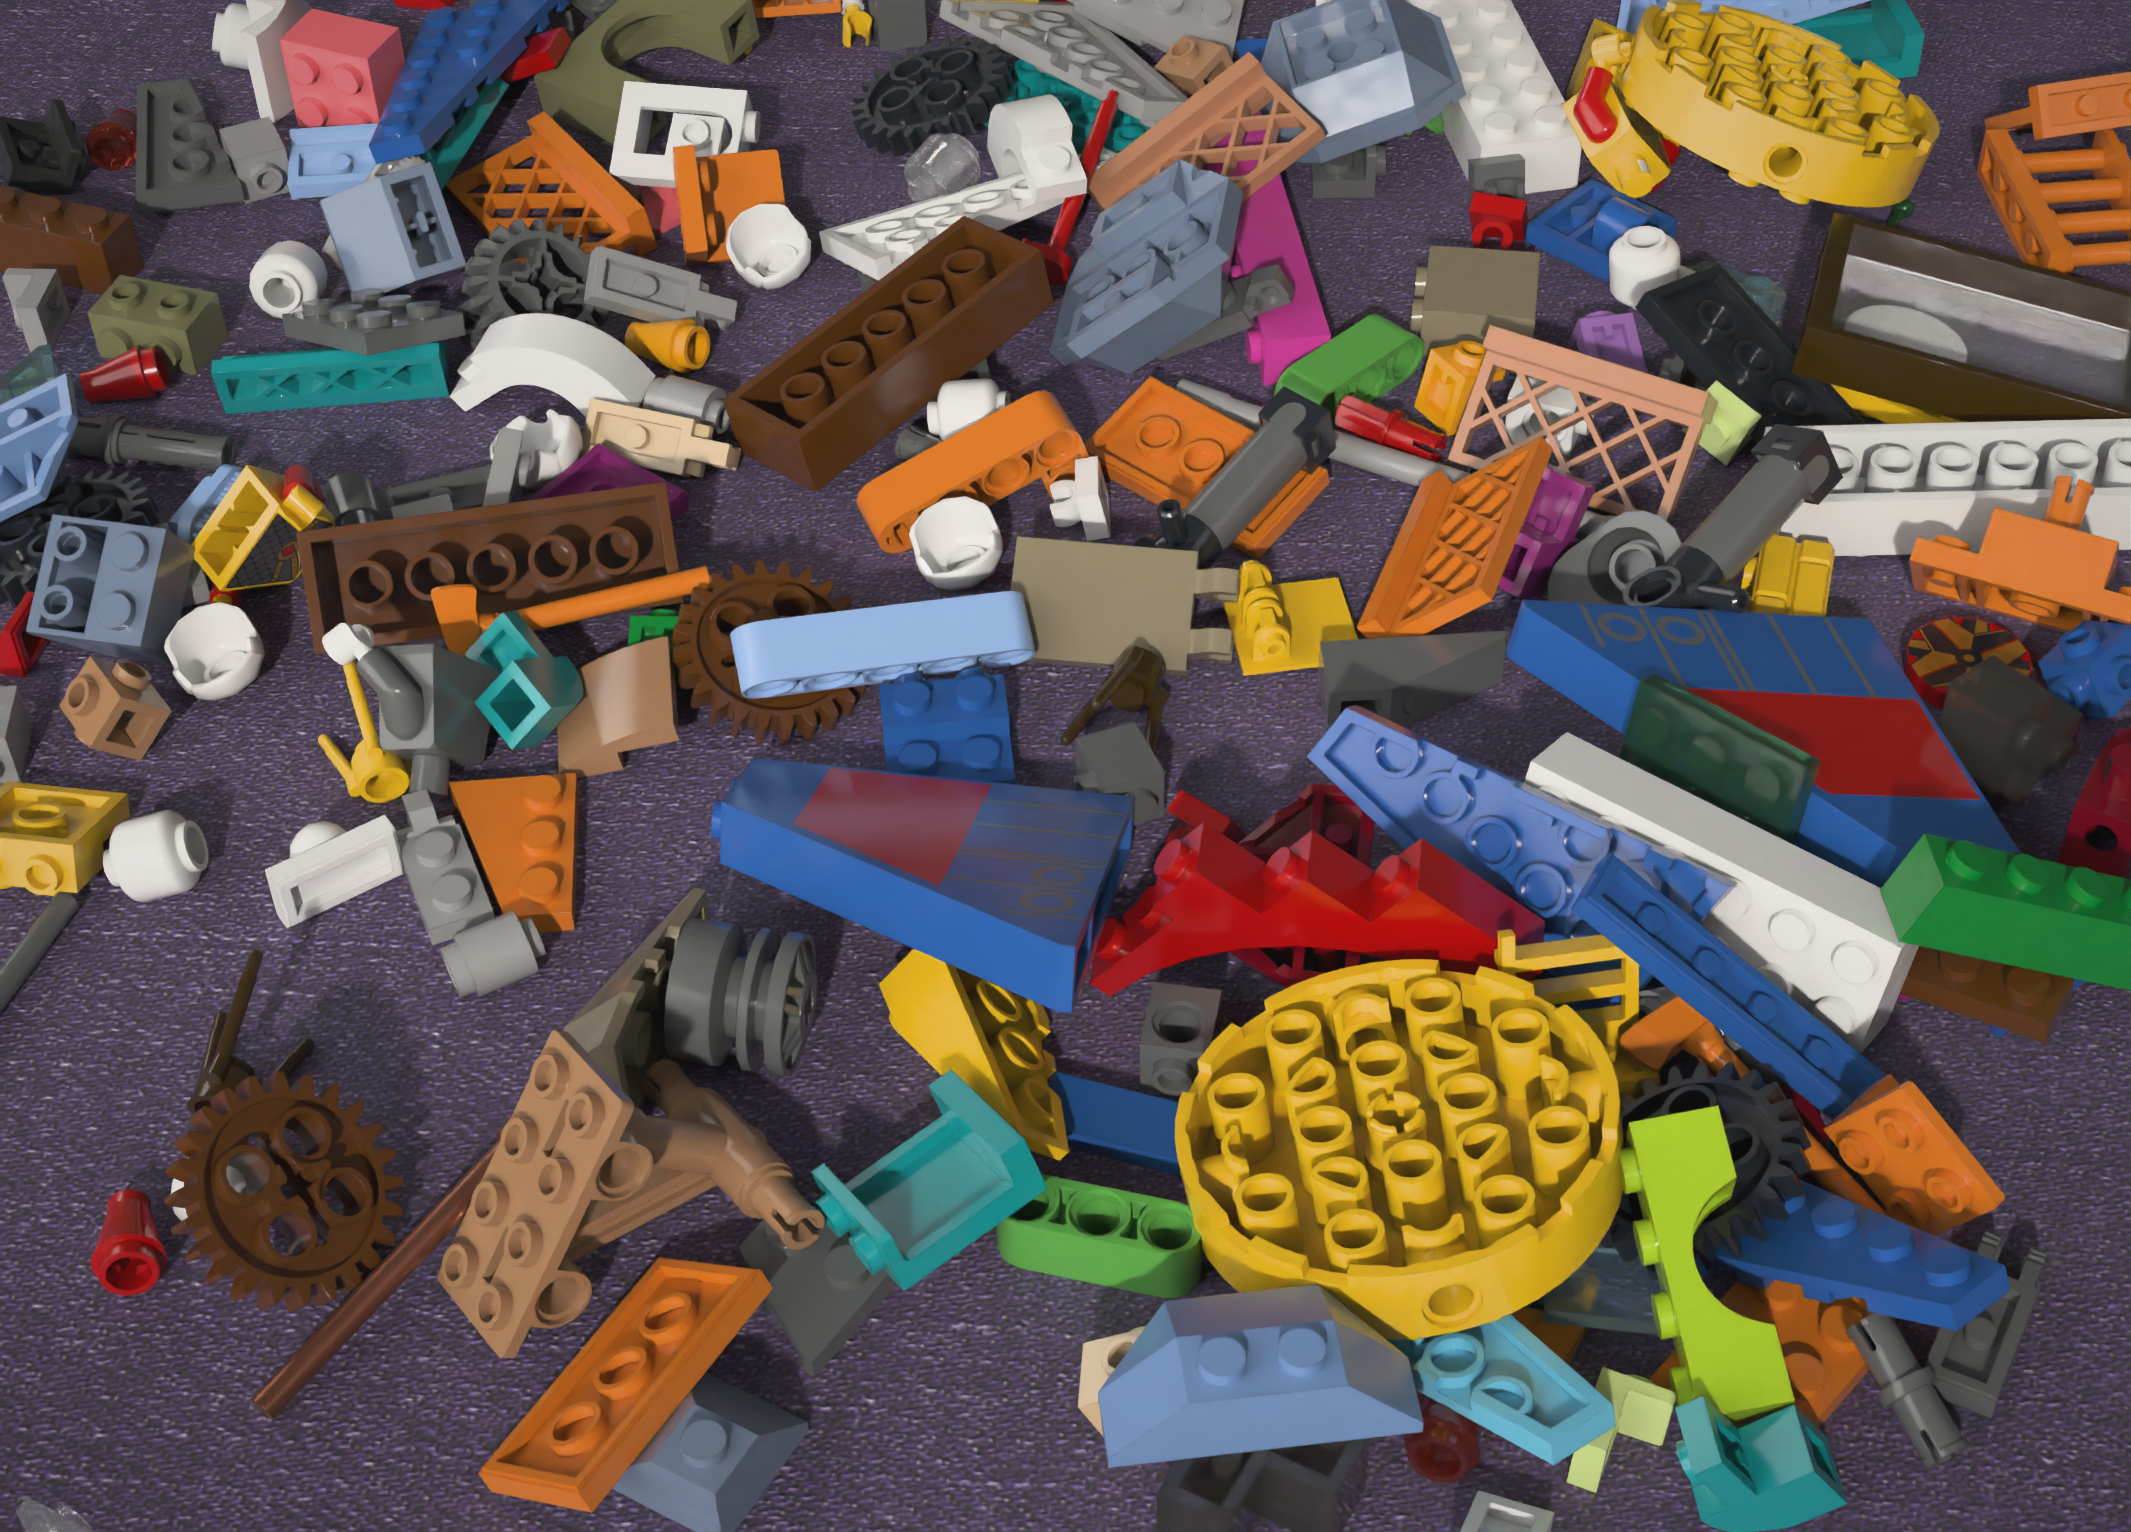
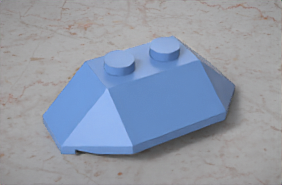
(35, 443)
(1254, 1378)

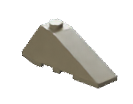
(626, 1016)

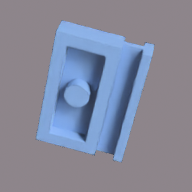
(329, 159)

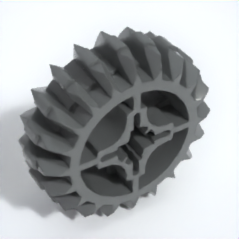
(553, 267)

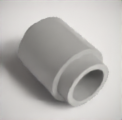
(689, 400)
(493, 955)

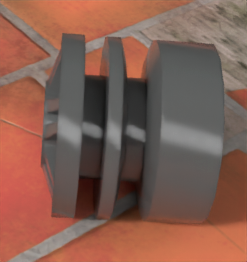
(726, 996)

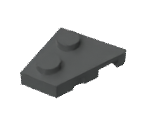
(816, 1291)

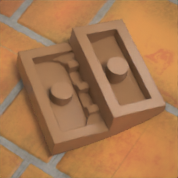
(624, 707)

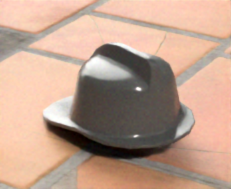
(1611, 557)

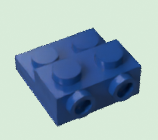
(948, 727)

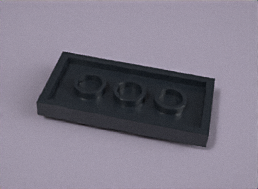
(1733, 341)

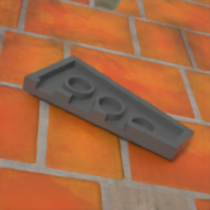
(178, 152)

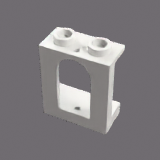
(629, 160)

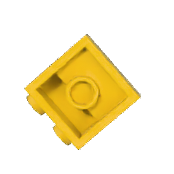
(55, 835)

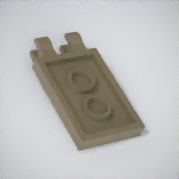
(1105, 598)

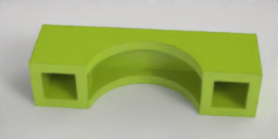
(1680, 1176)

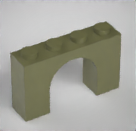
(587, 81)

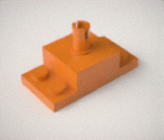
(2030, 566)

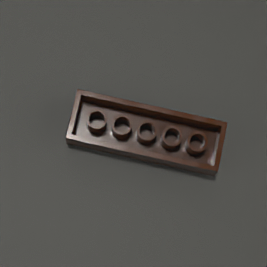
(888, 352)
(509, 551)

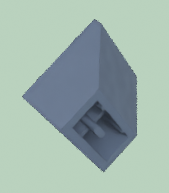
(393, 231)
(110, 587)

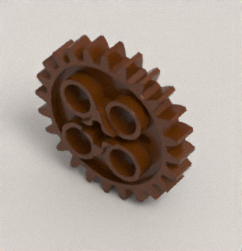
(709, 661)
(236, 1226)

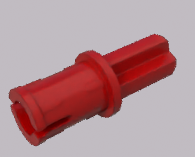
(1388, 428)

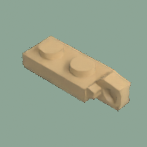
(656, 439)

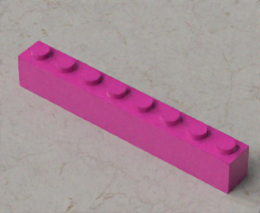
(1265, 238)

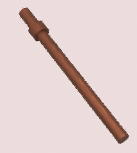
(371, 1292)

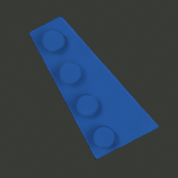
(1856, 1252)

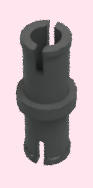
(1907, 1389)

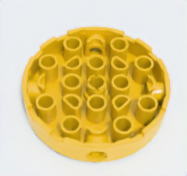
(1790, 121)
(1404, 1145)

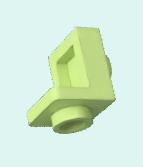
(1730, 425)
(1639, 1412)

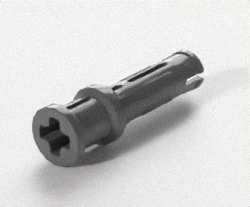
(121, 441)

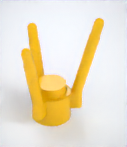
(372, 773)

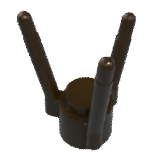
(1130, 686)
(218, 1065)

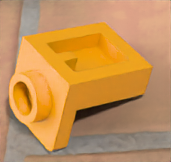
(1449, 383)

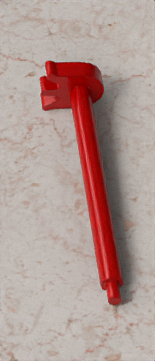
(1055, 259)

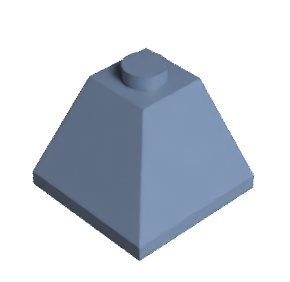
(713, 1457)

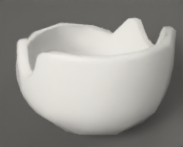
(768, 246)
(552, 446)
(956, 543)
(215, 651)

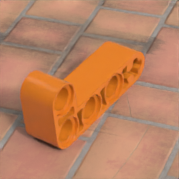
(981, 462)

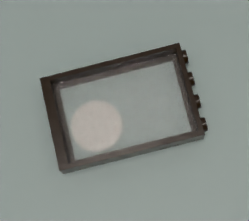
(1963, 330)

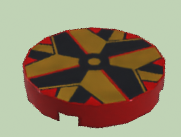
(1954, 646)

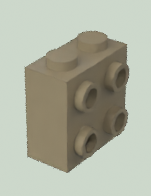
(1470, 291)

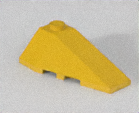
(985, 1039)

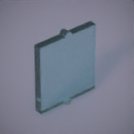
(1605, 1295)

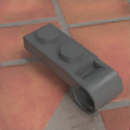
(355, 501)

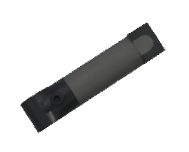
(1291, 438)
(1789, 469)

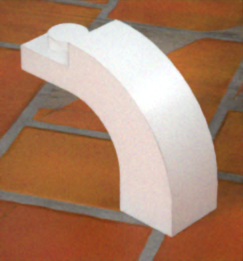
(1036, 140)
(554, 355)

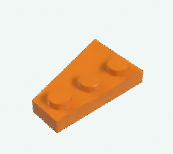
(526, 843)

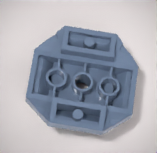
(1361, 72)
(1150, 271)

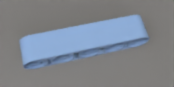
(881, 644)

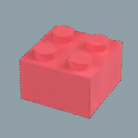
(340, 68)

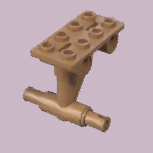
(590, 1167)

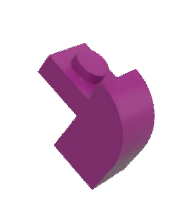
(1546, 532)

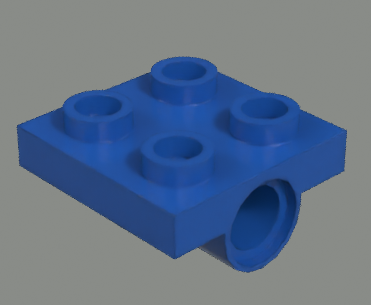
(1589, 222)

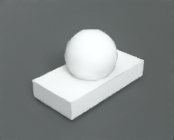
(332, 867)

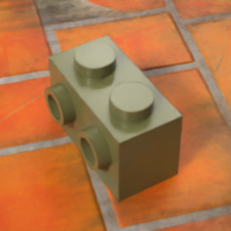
(176, 319)

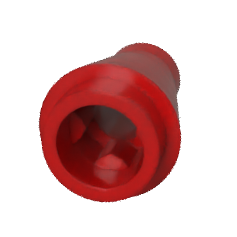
(128, 376)
(129, 1246)

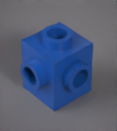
(2091, 668)

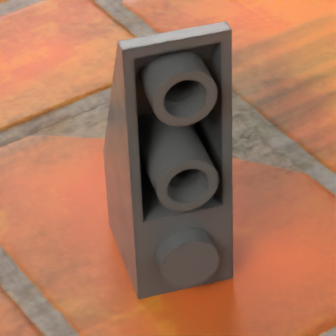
(1407, 675)

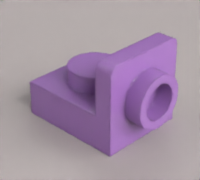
(1609, 339)

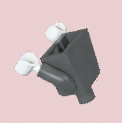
(423, 702)

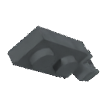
(1243, 300)

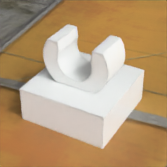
(1083, 500)

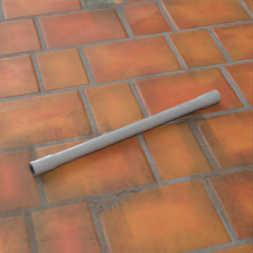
(1355, 450)

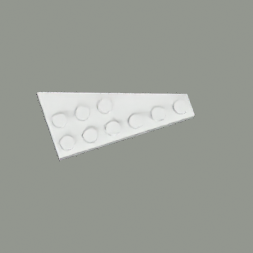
(889, 238)

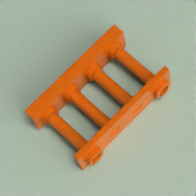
(2023, 200)

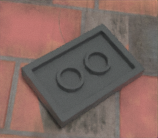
(373, 322)

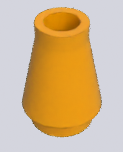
(671, 343)

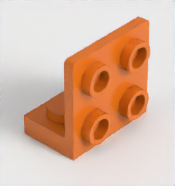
(716, 191)
(1912, 1158)

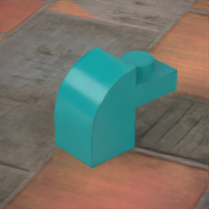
(531, 687)
(1759, 1474)

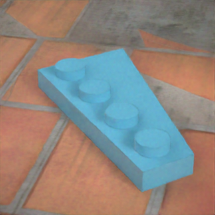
(1511, 1387)

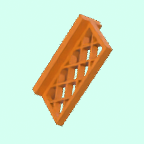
(2072, 107)
(582, 185)
(1454, 545)

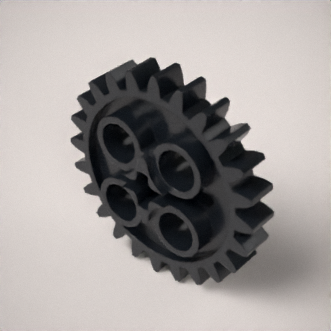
(931, 94)
(26, 533)
(1763, 1142)

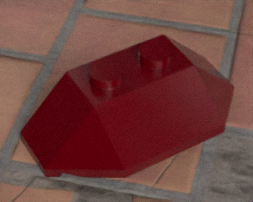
(1341, 822)

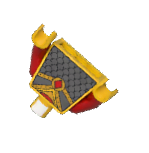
(1614, 135)
(254, 531)

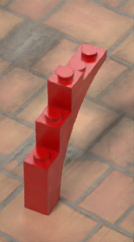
(1309, 895)

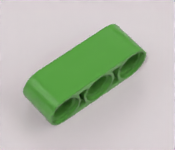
(1357, 362)
(1105, 1238)

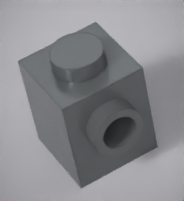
(1122, 764)

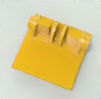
(1285, 622)

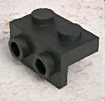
(41, 154)

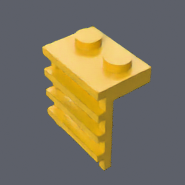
(1606, 1022)

